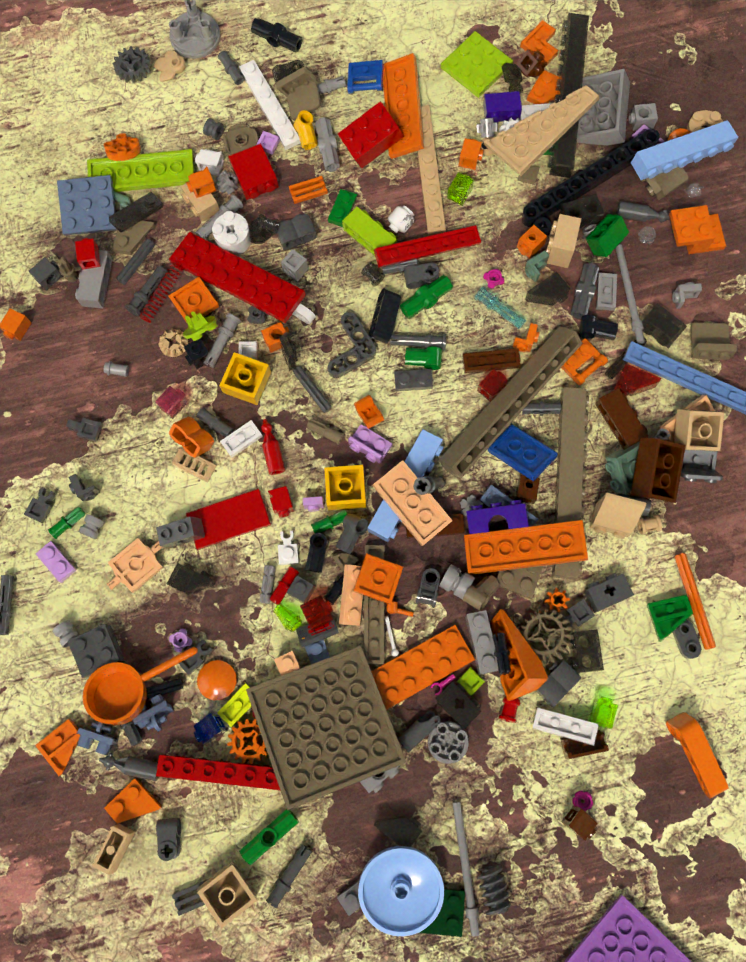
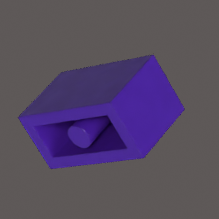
(502, 106)

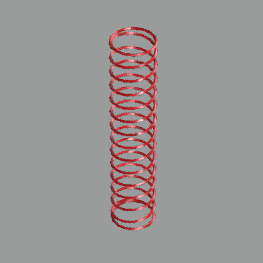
(164, 297)

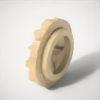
(176, 349)

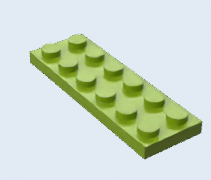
(145, 170)

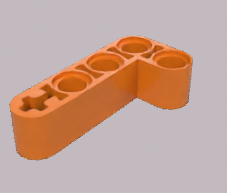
(699, 753)

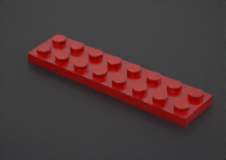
(238, 277)

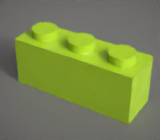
(367, 231)

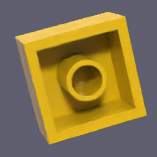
(245, 378)
(345, 487)

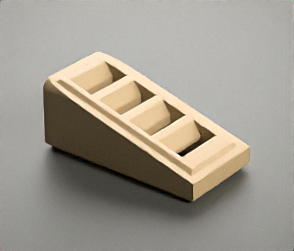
(183, 467)

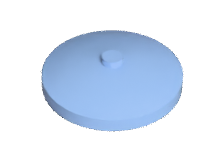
(401, 891)

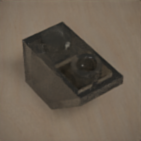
(189, 581)

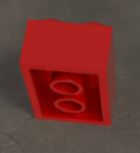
(371, 134)

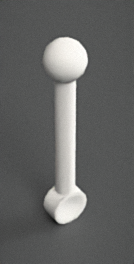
(394, 652)

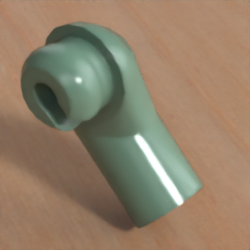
(122, 199)

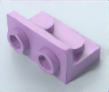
(370, 444)

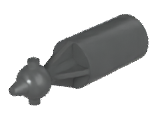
(640, 212)
(132, 766)

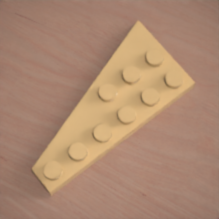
(537, 133)

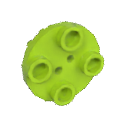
(197, 325)

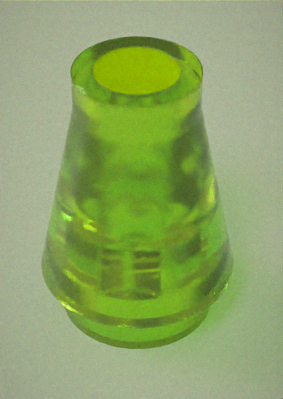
(288, 618)

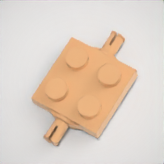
(135, 565)

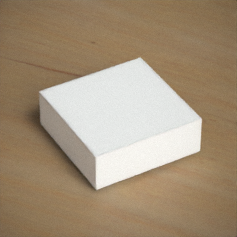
(249, 349)

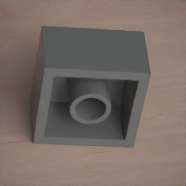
(95, 649)

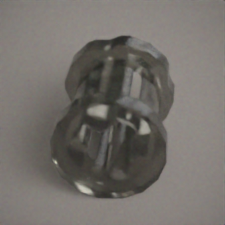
(368, 270)

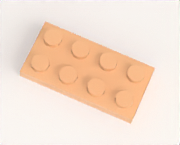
(417, 512)

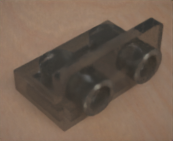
(289, 344)

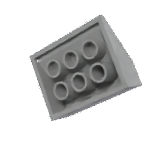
(608, 116)

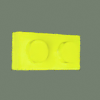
(236, 706)

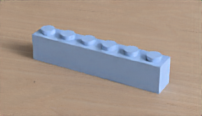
(684, 150)
(420, 462)

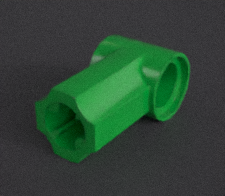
(429, 357)

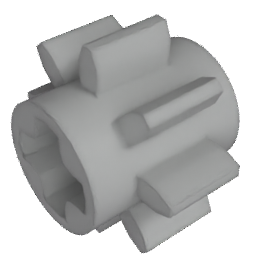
(487, 127)
(227, 182)

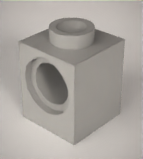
(643, 114)
(294, 265)

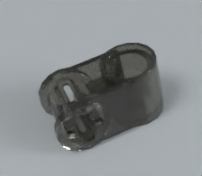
(283, 70)
(262, 229)

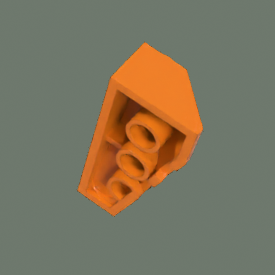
(526, 668)

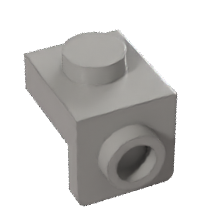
(685, 291)

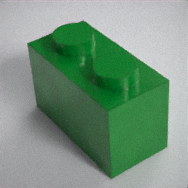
(607, 235)

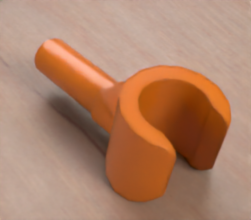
(393, 609)

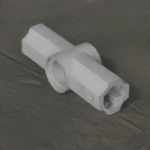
(327, 144)

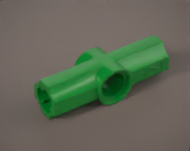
(426, 297)
(258, 845)

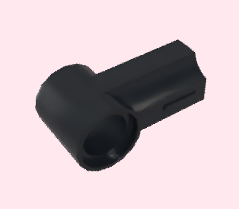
(592, 327)
(316, 554)

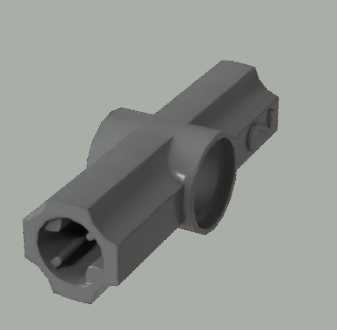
(585, 290)

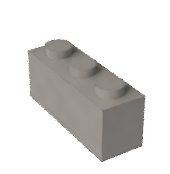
(94, 283)
(482, 642)

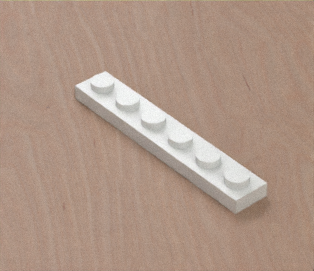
(269, 105)

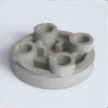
(448, 742)

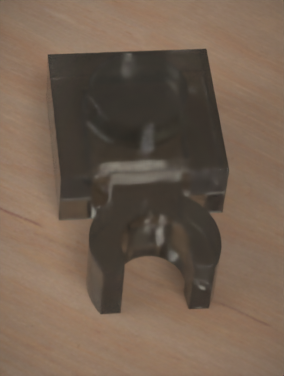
(513, 76)

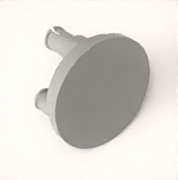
(194, 33)

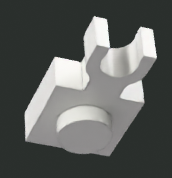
(288, 552)

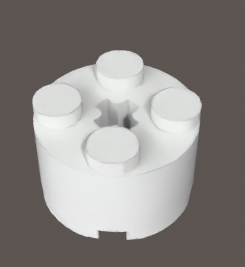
(232, 232)

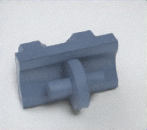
(155, 716)
(105, 741)

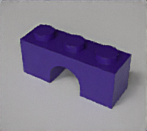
(480, 518)

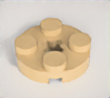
(703, 118)

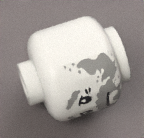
(401, 219)

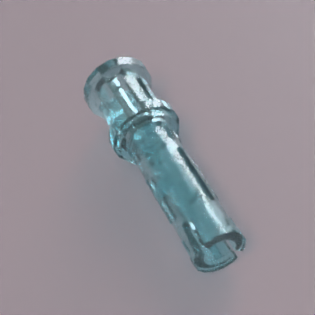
(493, 300)

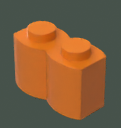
(191, 436)

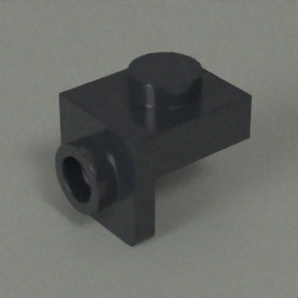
(195, 351)

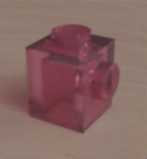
(171, 401)

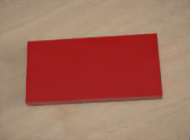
(231, 518)

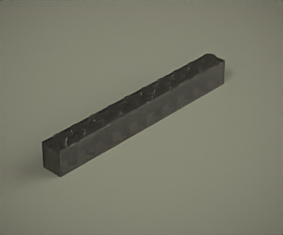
(570, 79)

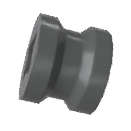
(213, 129)

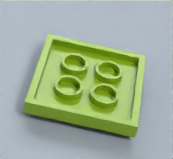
(476, 64)

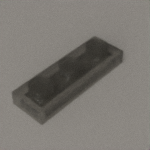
(135, 212)

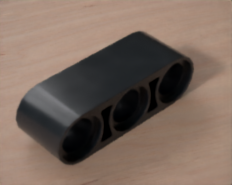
(384, 316)

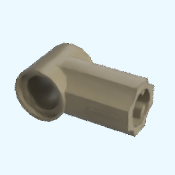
(479, 595)

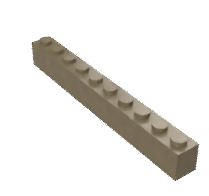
(510, 402)
(570, 468)

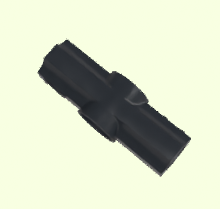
(276, 35)

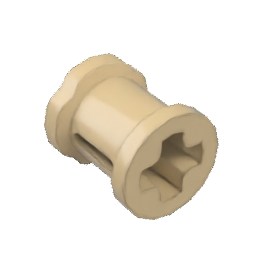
(649, 524)

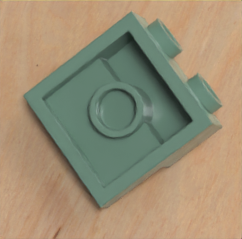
(622, 468)

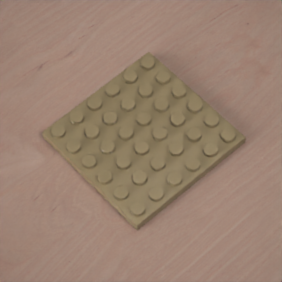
(325, 727)

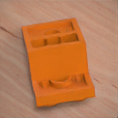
(697, 229)

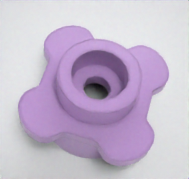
(186, 641)

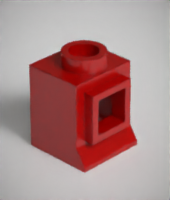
(281, 501)

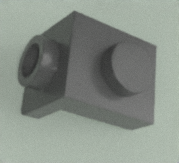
(78, 488)

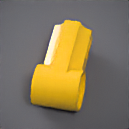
(305, 130)

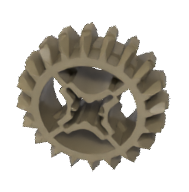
(562, 633)

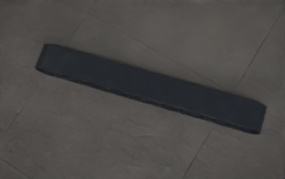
(583, 183)

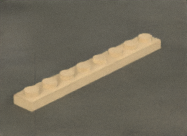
(430, 177)

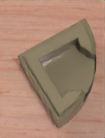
(530, 175)
(344, 558)

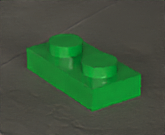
(342, 207)

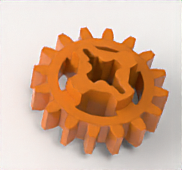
(240, 752)

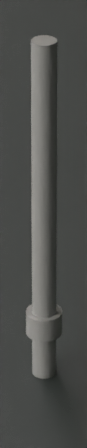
(637, 325)
(471, 910)

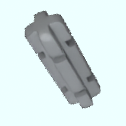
(267, 584)

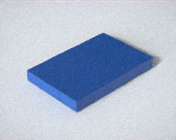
(522, 452)

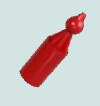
(272, 450)

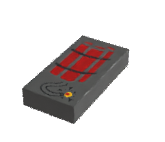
(307, 636)

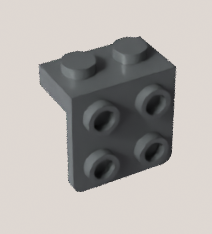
(700, 465)

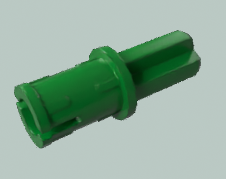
(66, 522)
(329, 522)

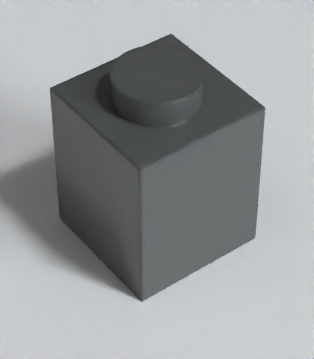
(301, 590)

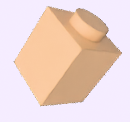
(287, 663)

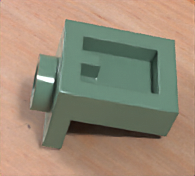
(536, 264)

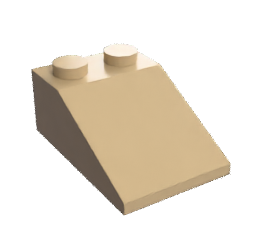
(616, 515)

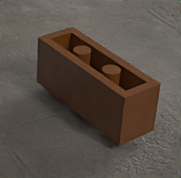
(621, 418)

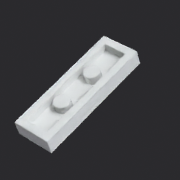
(565, 726)

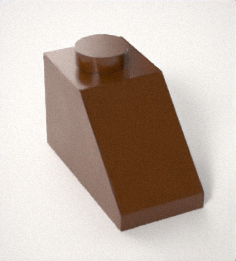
(580, 823)

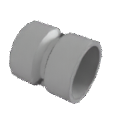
(456, 581)

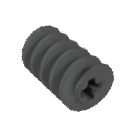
(494, 889)

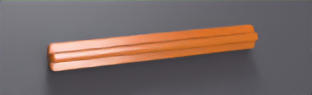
(695, 601)

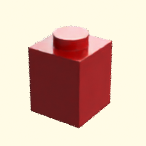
(87, 253)

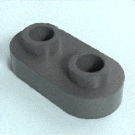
(685, 639)

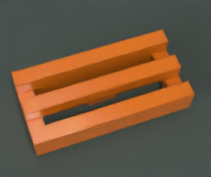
(307, 187)

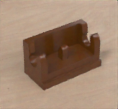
(576, 749)

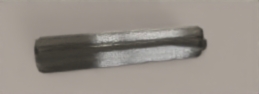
(618, 365)

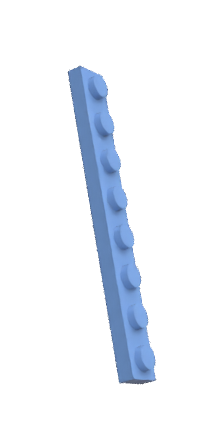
(686, 376)

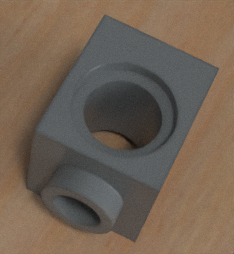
(46, 273)

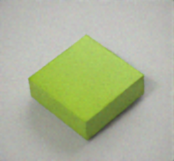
(470, 681)

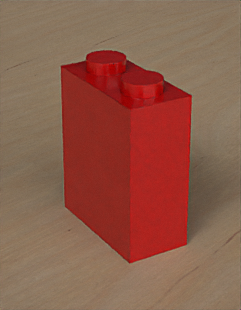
(253, 171)

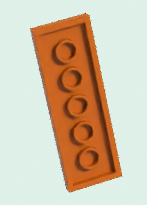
(403, 103)
(526, 547)
(422, 666)

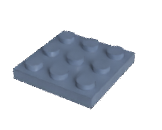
(86, 204)

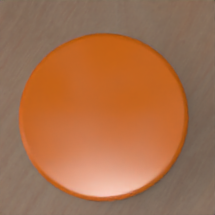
(122, 148)

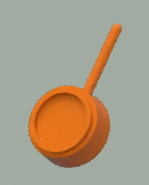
(118, 692)

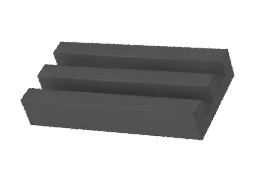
(178, 903)

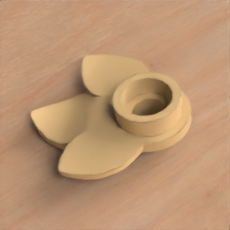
(169, 65)

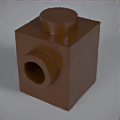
(527, 489)

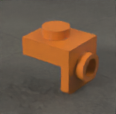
(526, 345)
(368, 412)

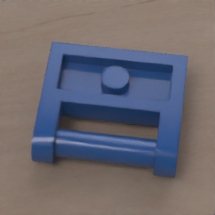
(365, 71)

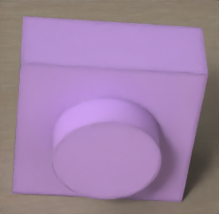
(269, 142)
(313, 503)

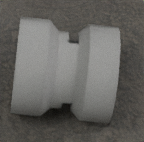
(91, 527)
(65, 632)

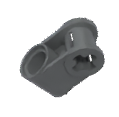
(419, 275)
(428, 589)
(168, 835)

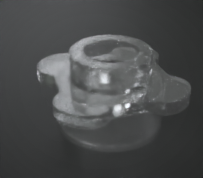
(694, 190)

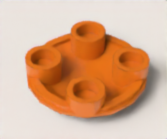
(216, 680)

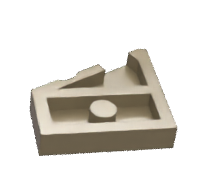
(129, 240)

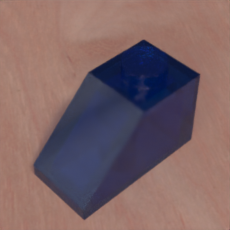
(209, 728)

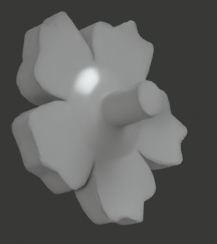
(466, 504)

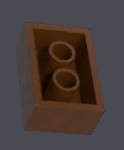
(658, 470)

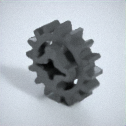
(132, 64)

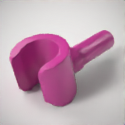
(442, 684)

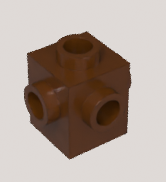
(532, 63)

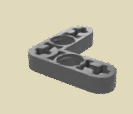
(358, 351)

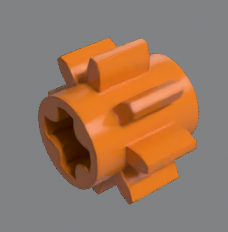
(563, 599)

